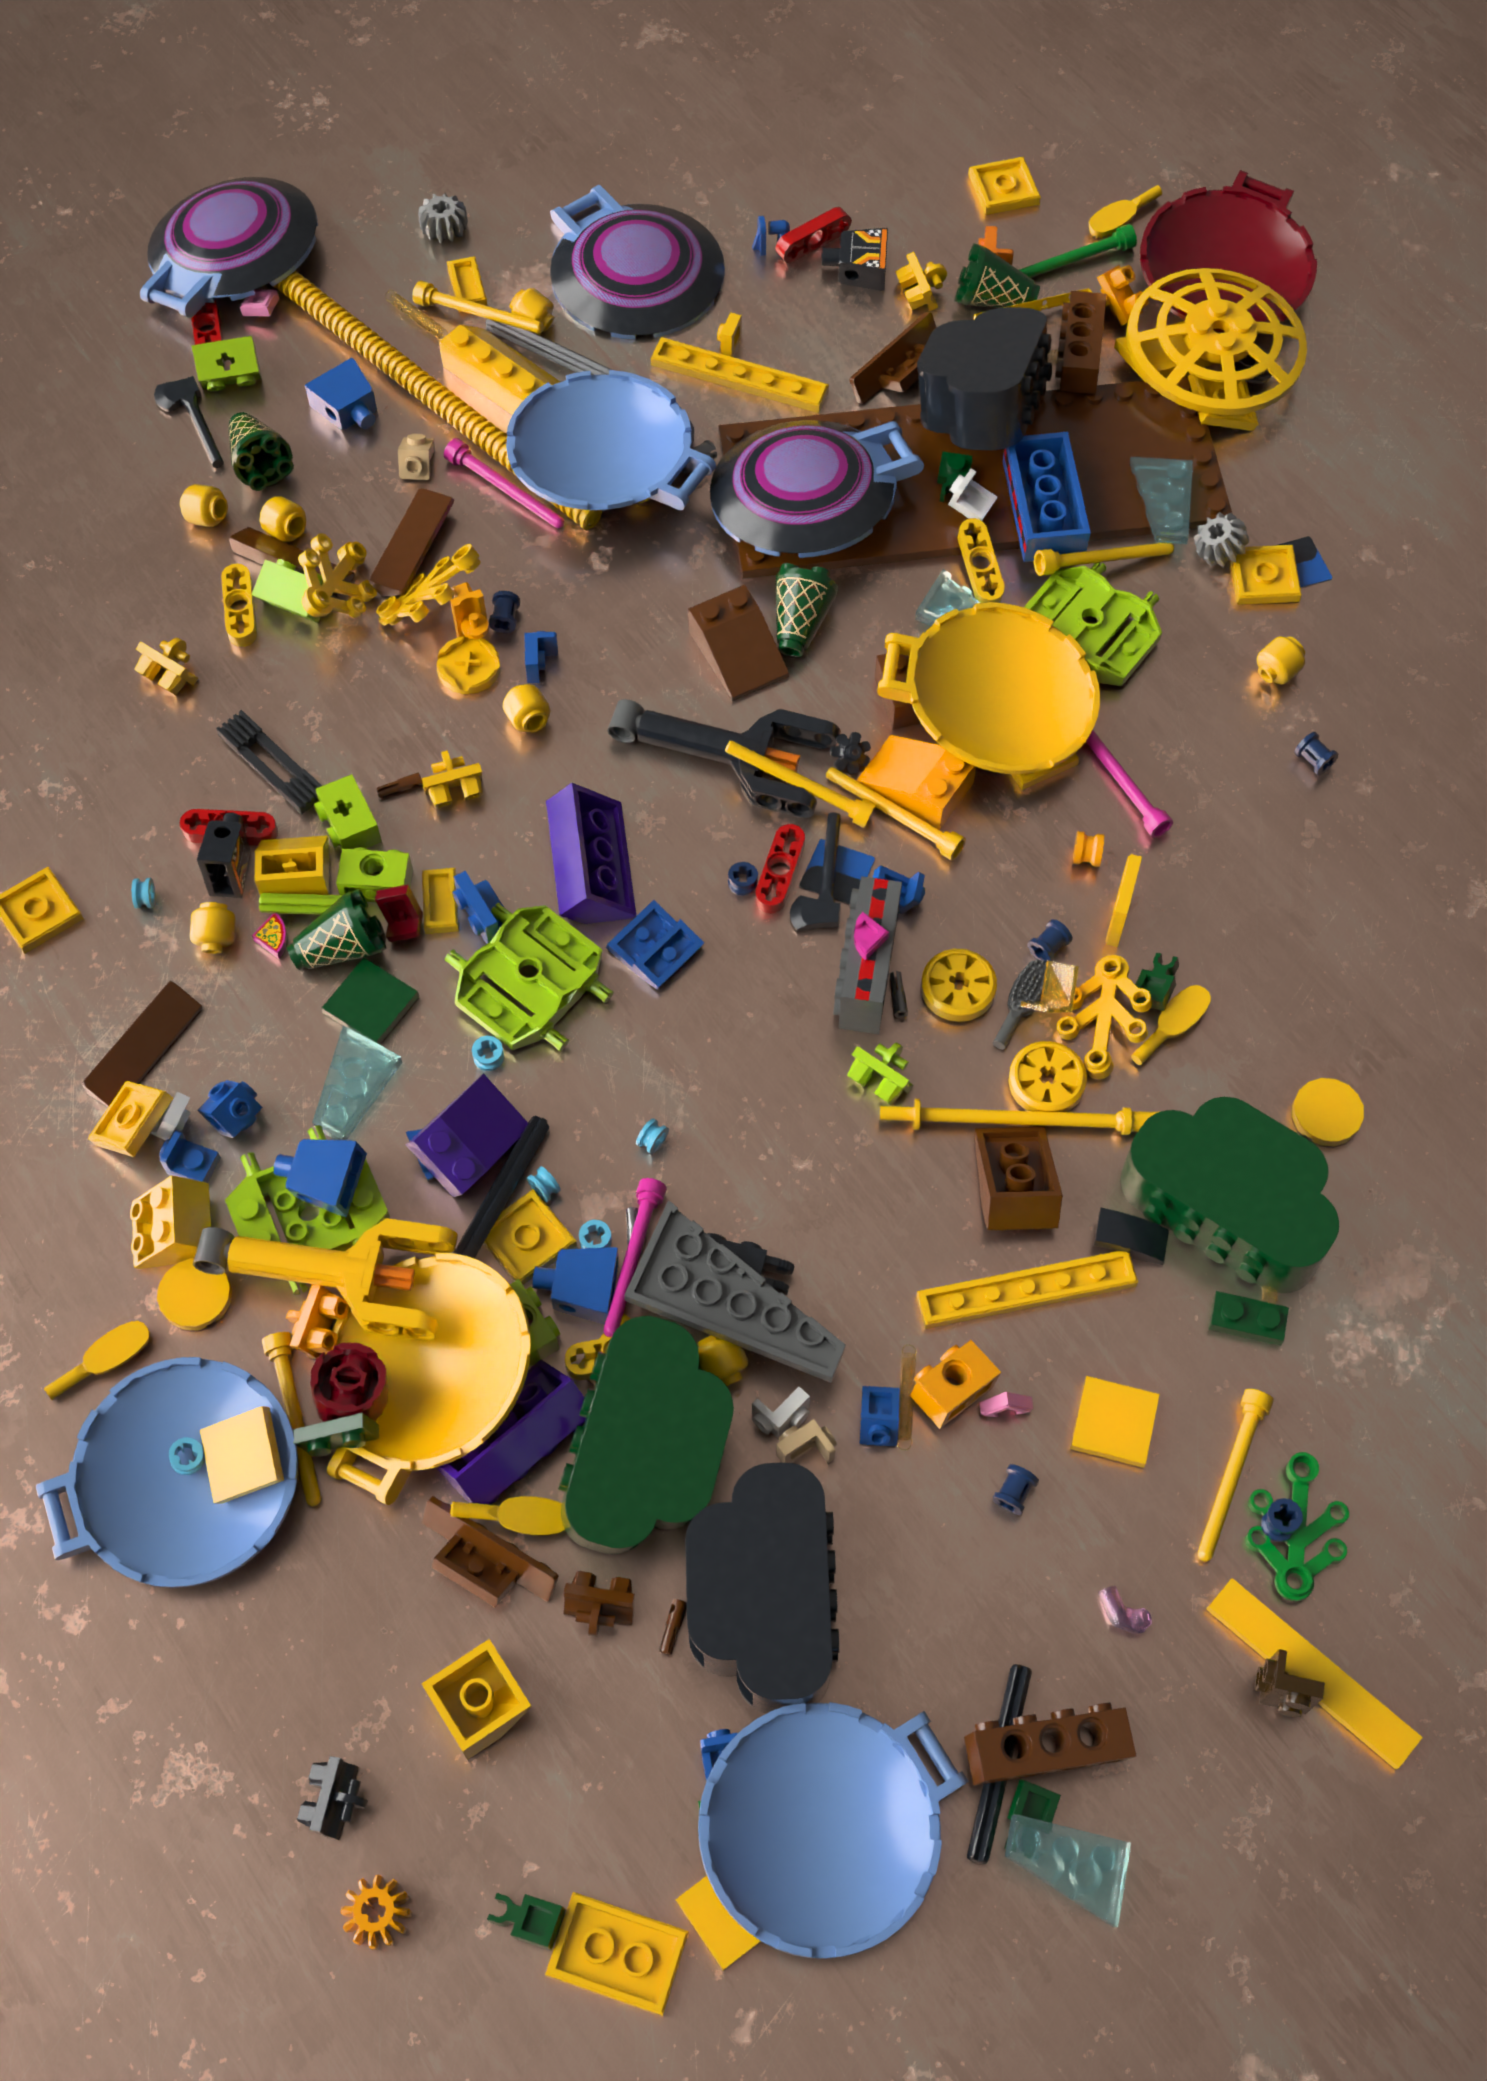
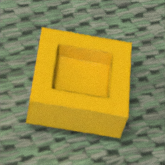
(730, 334)

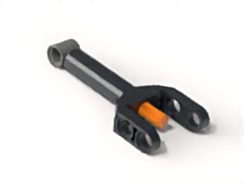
(711, 743)

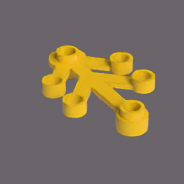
(424, 588)
(317, 598)
(1104, 1009)

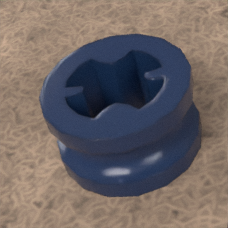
(742, 888)

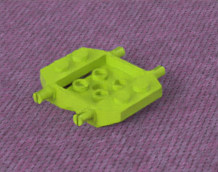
(1084, 593)
(566, 968)
(326, 1231)

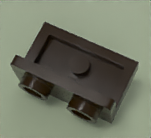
(1286, 1692)

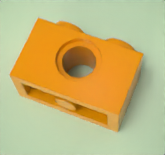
(944, 1400)

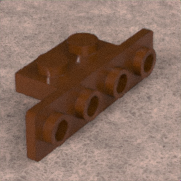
(896, 363)
(482, 1559)

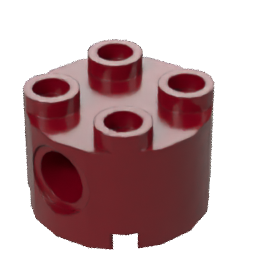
(349, 1382)

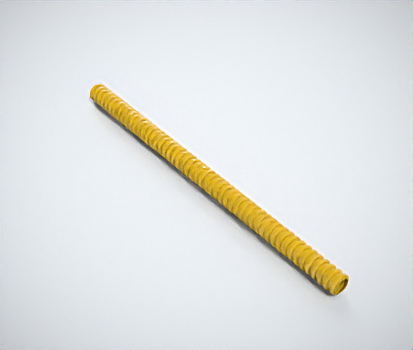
(410, 377)

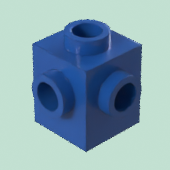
(231, 1107)

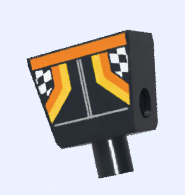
(860, 258)
(224, 845)

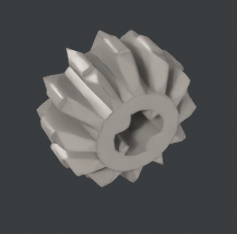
(443, 217)
(1221, 539)

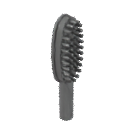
(1025, 988)

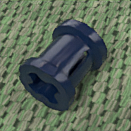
(504, 611)
(1316, 753)
(1050, 941)
(1015, 1489)
(1274, 1527)

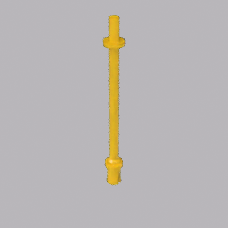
(1124, 1121)

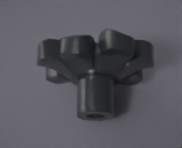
(845, 755)

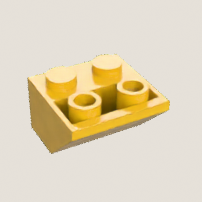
(293, 865)
(169, 1222)

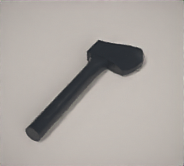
(185, 392)
(823, 912)

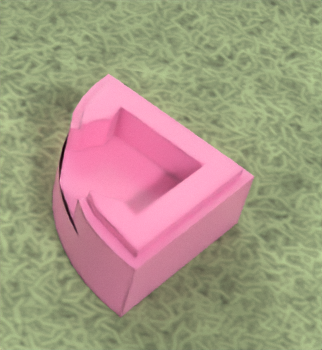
(1006, 1401)

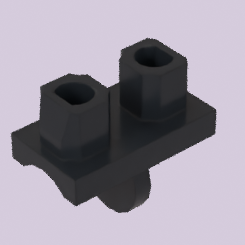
(335, 1800)

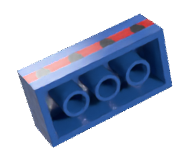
(1046, 495)

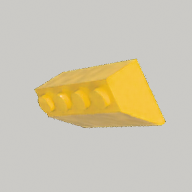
(491, 366)

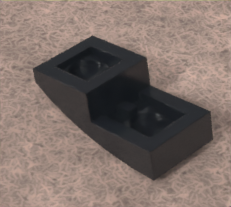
(1131, 1234)

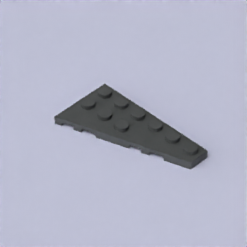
(716, 1292)

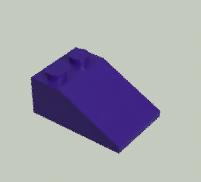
(468, 1136)

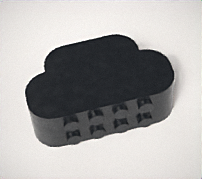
(985, 377)
(763, 1587)

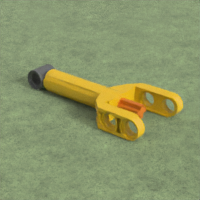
(351, 1271)

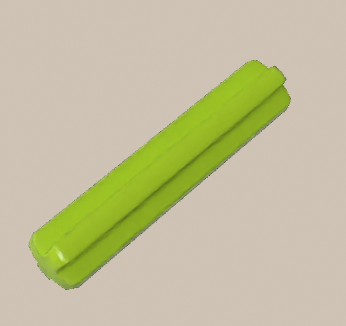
(296, 903)

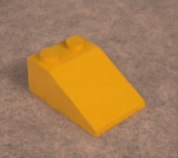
(919, 778)

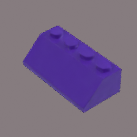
(590, 856)
(536, 1424)

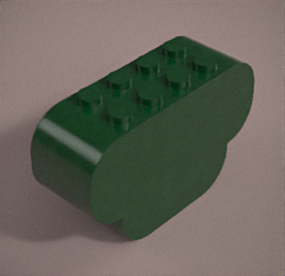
(1235, 1190)
(646, 1439)

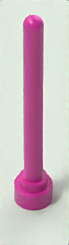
(458, 453)
(1156, 820)
(649, 1195)

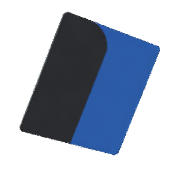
(1309, 562)
(849, 869)

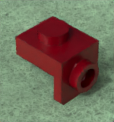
(400, 912)

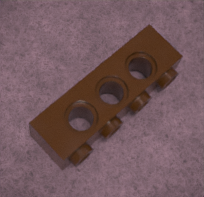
(1081, 342)
(1110, 1744)

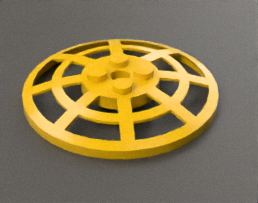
(1214, 347)

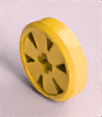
(939, 984)
(1053, 1059)

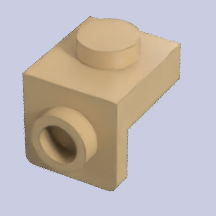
(415, 457)
(797, 1441)

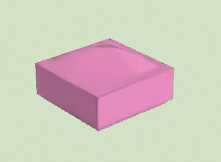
(260, 304)

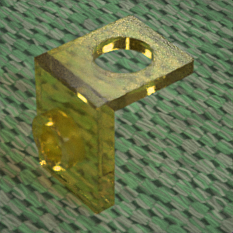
(1057, 989)

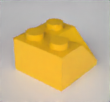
(477, 1698)

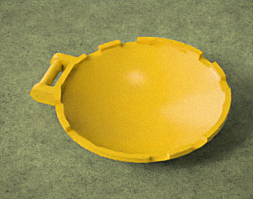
(997, 687)
(442, 1390)

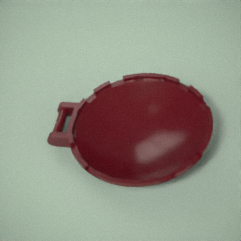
(1233, 230)

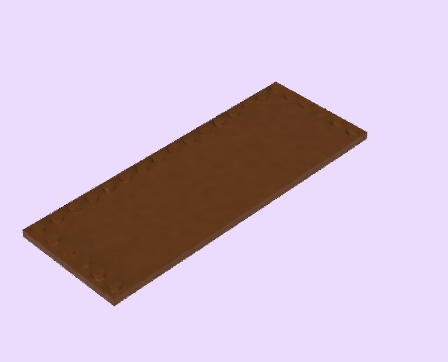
(1103, 435)

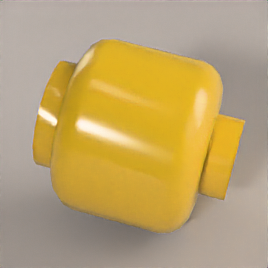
(533, 305)
(203, 505)
(283, 519)
(1281, 660)
(526, 708)
(212, 927)
(722, 1359)

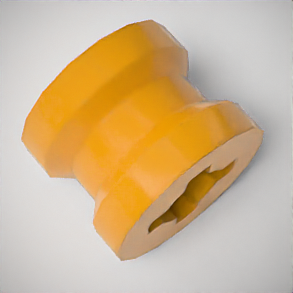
(1088, 849)

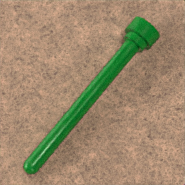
(1123, 238)

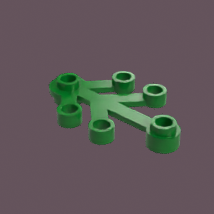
(1302, 1536)

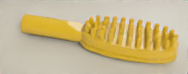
(1120, 213)
(1177, 1018)
(104, 1355)
(519, 1514)

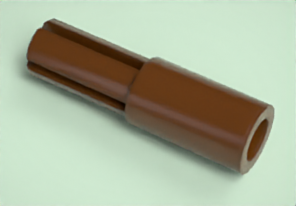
(400, 785)
(673, 1626)

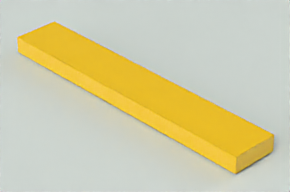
(739, 375)
(1026, 1289)
(1342, 1695)

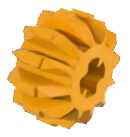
(364, 1923)

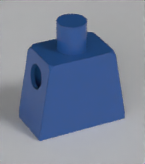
(343, 396)
(323, 1172)
(581, 1282)

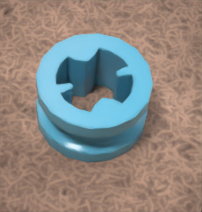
(143, 893)
(480, 1059)
(652, 1136)
(543, 1184)
(600, 1227)
(197, 1450)

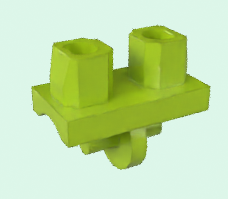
(866, 1065)

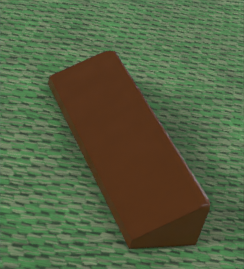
(410, 542)
(261, 546)
(142, 1043)

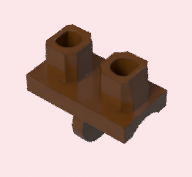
(599, 1605)

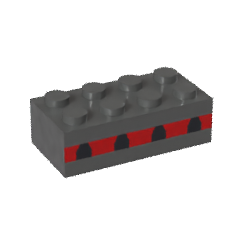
(863, 983)

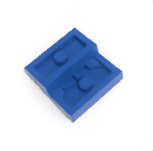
(654, 945)

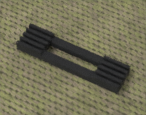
(242, 734)

